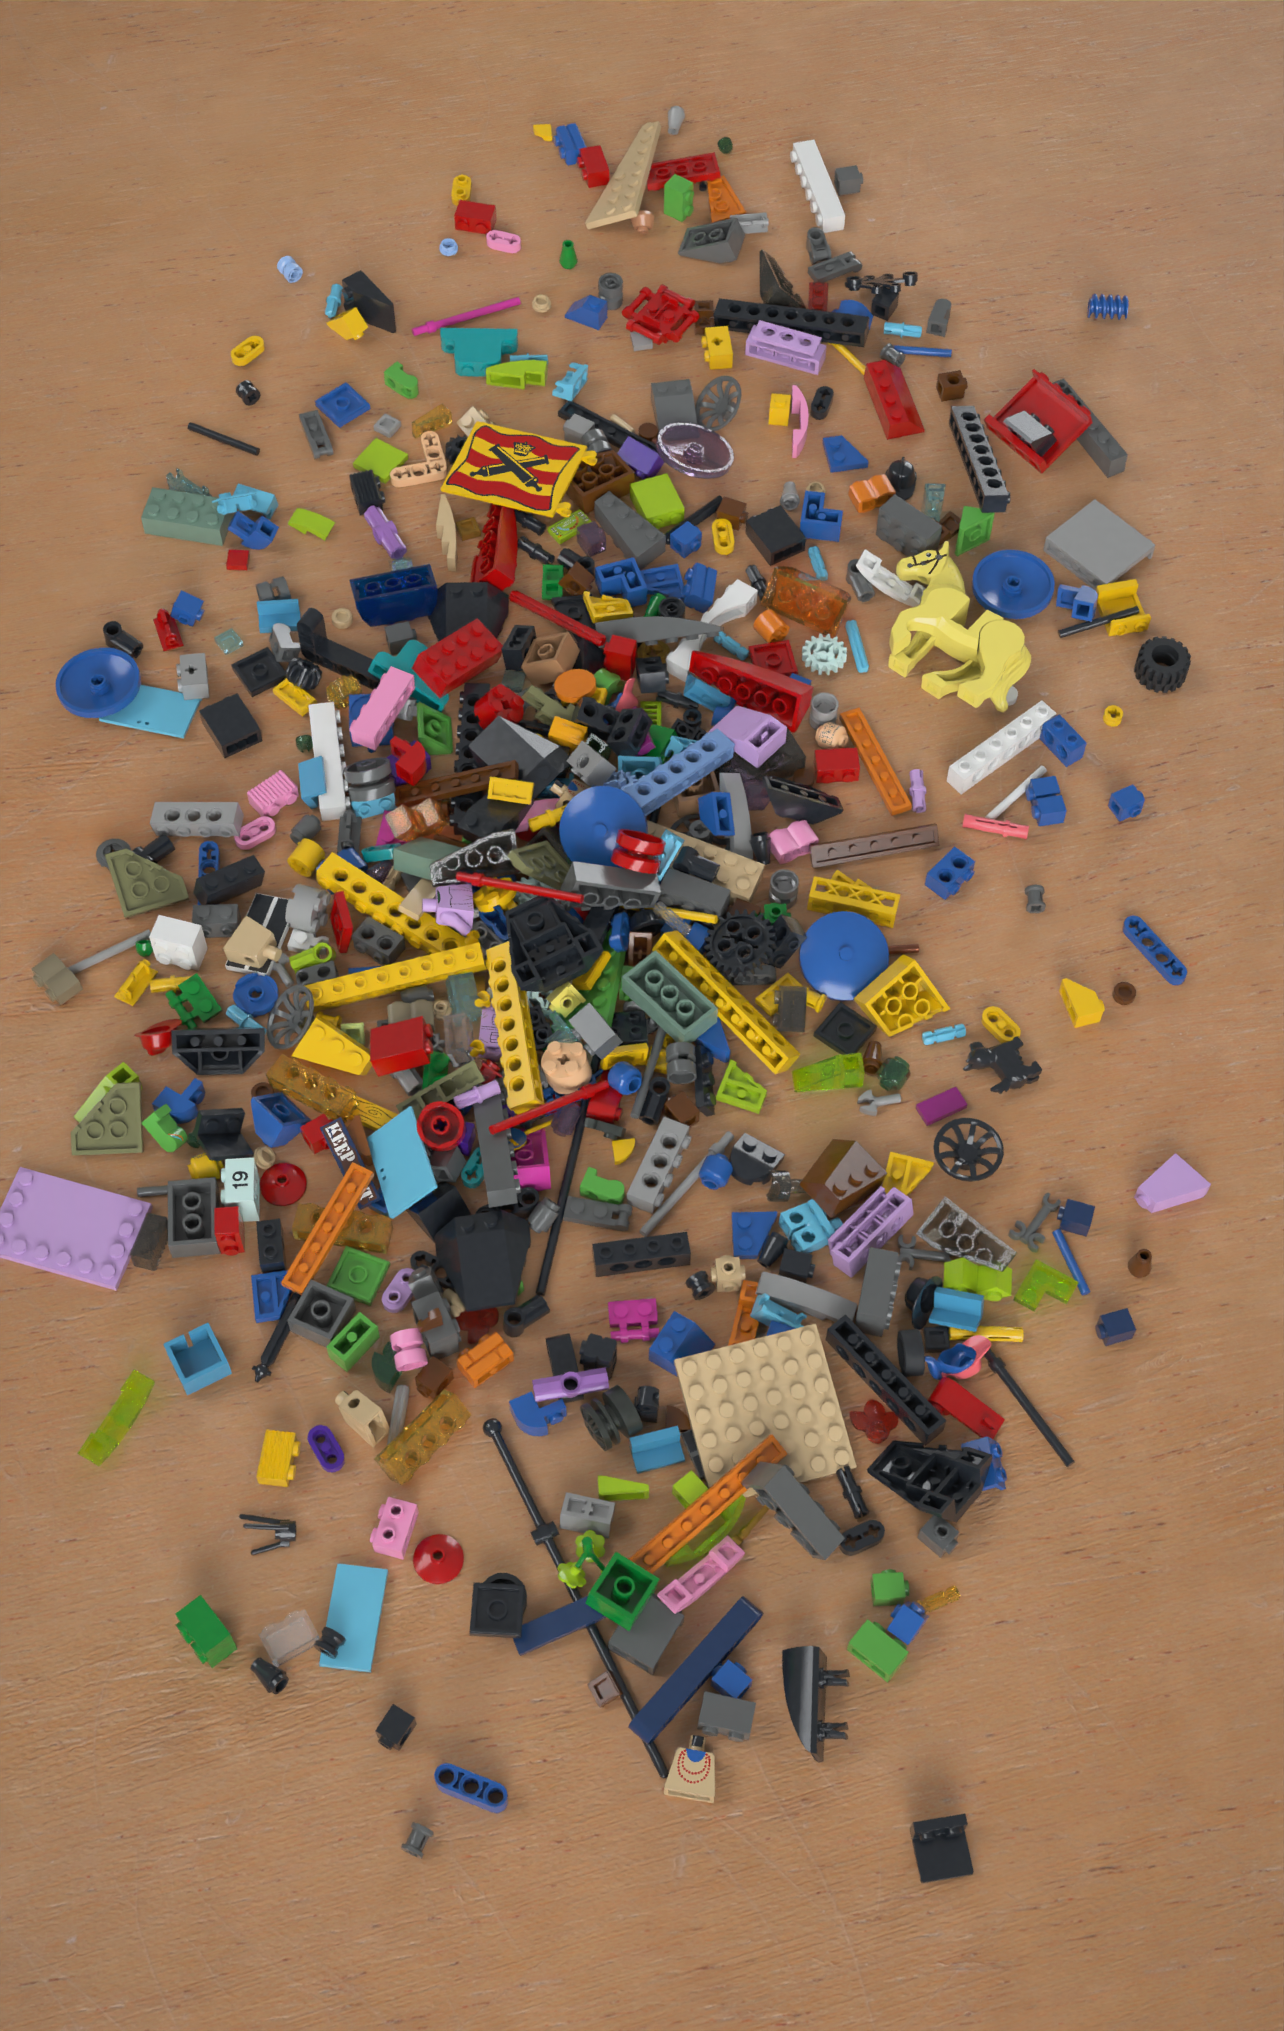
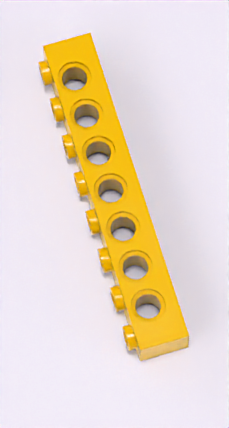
(355, 879)
(396, 977)
(731, 1004)
(515, 1033)

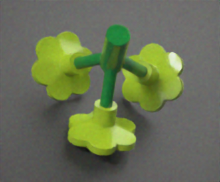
(589, 1549)

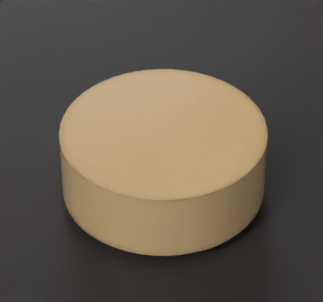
(342, 618)

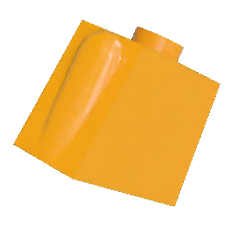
(567, 733)

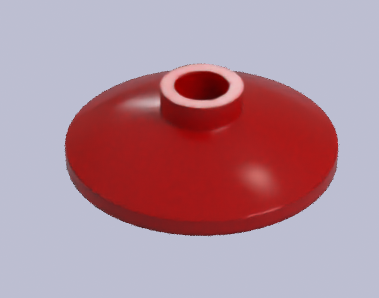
(283, 1193)
(440, 1570)

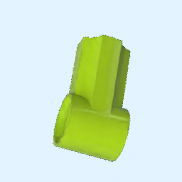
(311, 957)

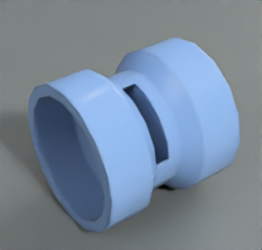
(289, 268)

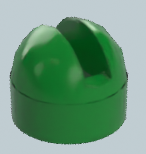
(144, 948)

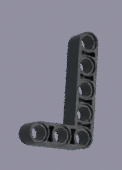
(330, 654)

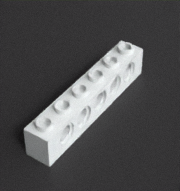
(999, 748)

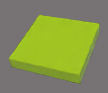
(381, 459)

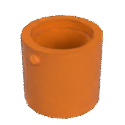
(770, 626)

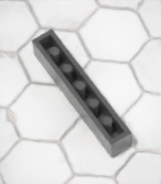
(496, 1152)

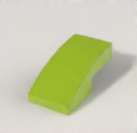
(306, 520)

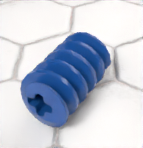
(1108, 306)

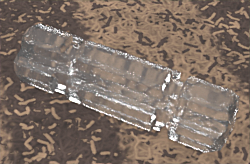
(672, 918)

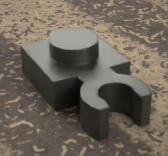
(610, 1131)

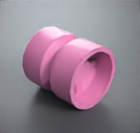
(408, 1348)

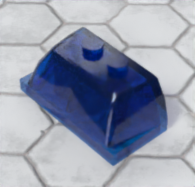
(395, 595)

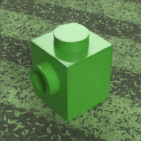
(889, 1588)

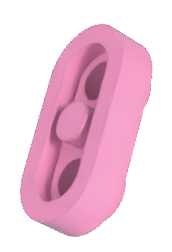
(254, 833)

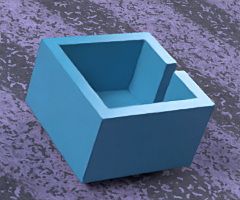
(200, 1363)

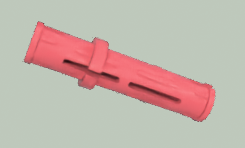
(996, 826)

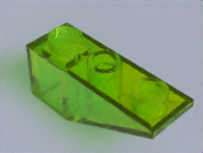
(832, 1073)

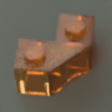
(417, 822)

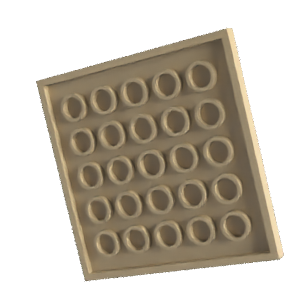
(762, 1390)

